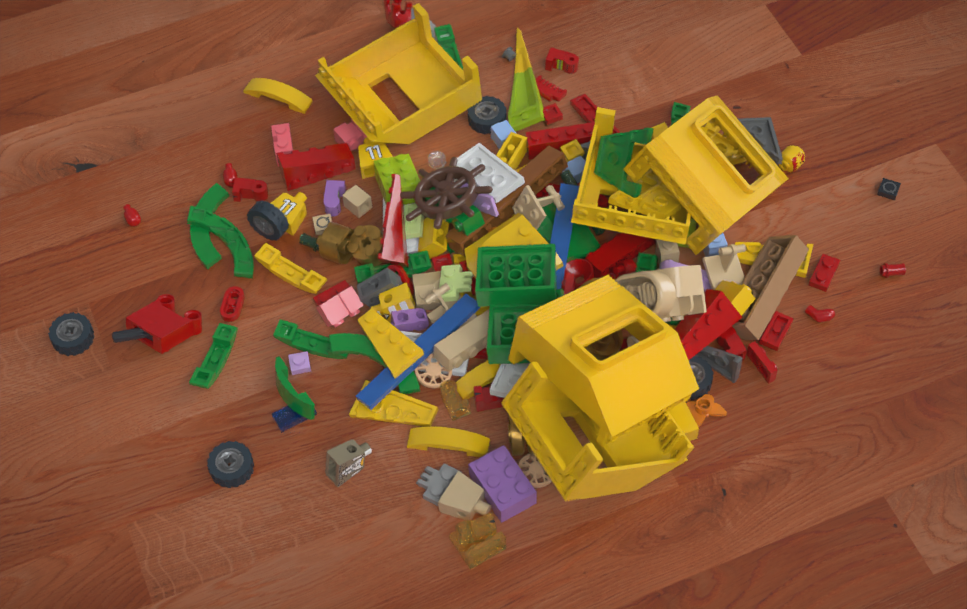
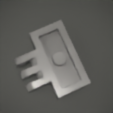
(436, 482)

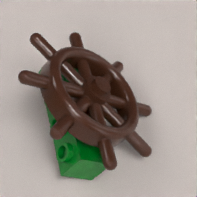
(445, 198)

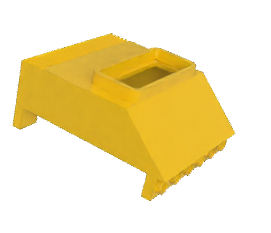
(418, 68)
(702, 174)
(591, 185)
(622, 388)
(631, 459)

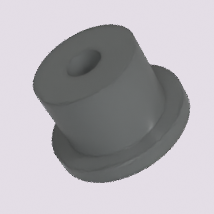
(509, 54)

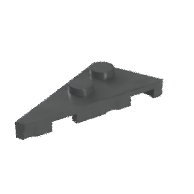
(764, 133)
(722, 362)

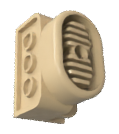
(668, 291)

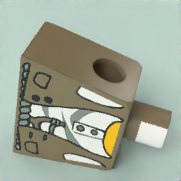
(346, 461)

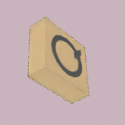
(321, 222)

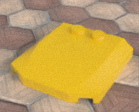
(510, 233)

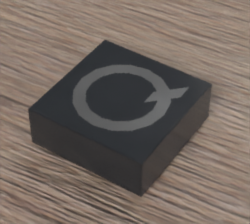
(889, 189)

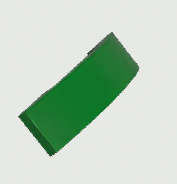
(446, 39)
(417, 264)
(304, 340)
(216, 357)
(301, 402)

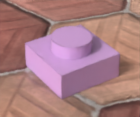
(299, 363)

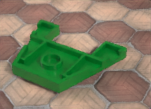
(614, 155)

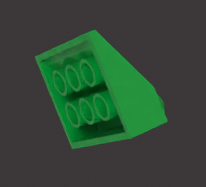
(581, 241)
(516, 274)
(502, 328)

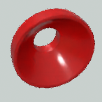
(580, 268)

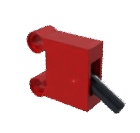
(159, 325)

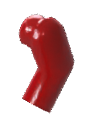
(820, 315)

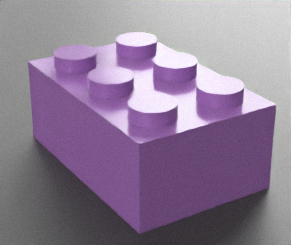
(503, 483)

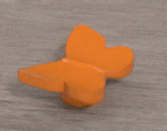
(704, 408)

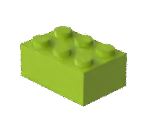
(398, 165)

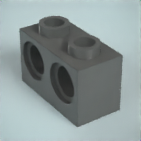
(373, 286)

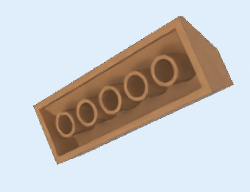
(769, 281)

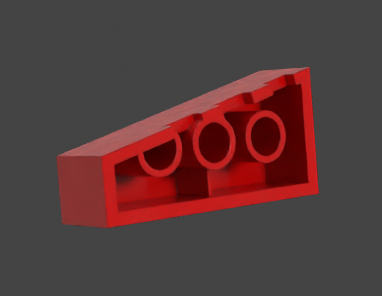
(315, 165)
(702, 328)

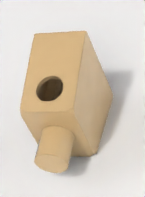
(463, 498)

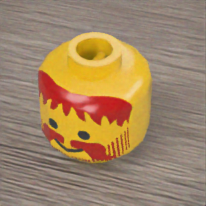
(792, 159)

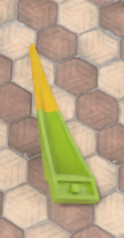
(525, 102)

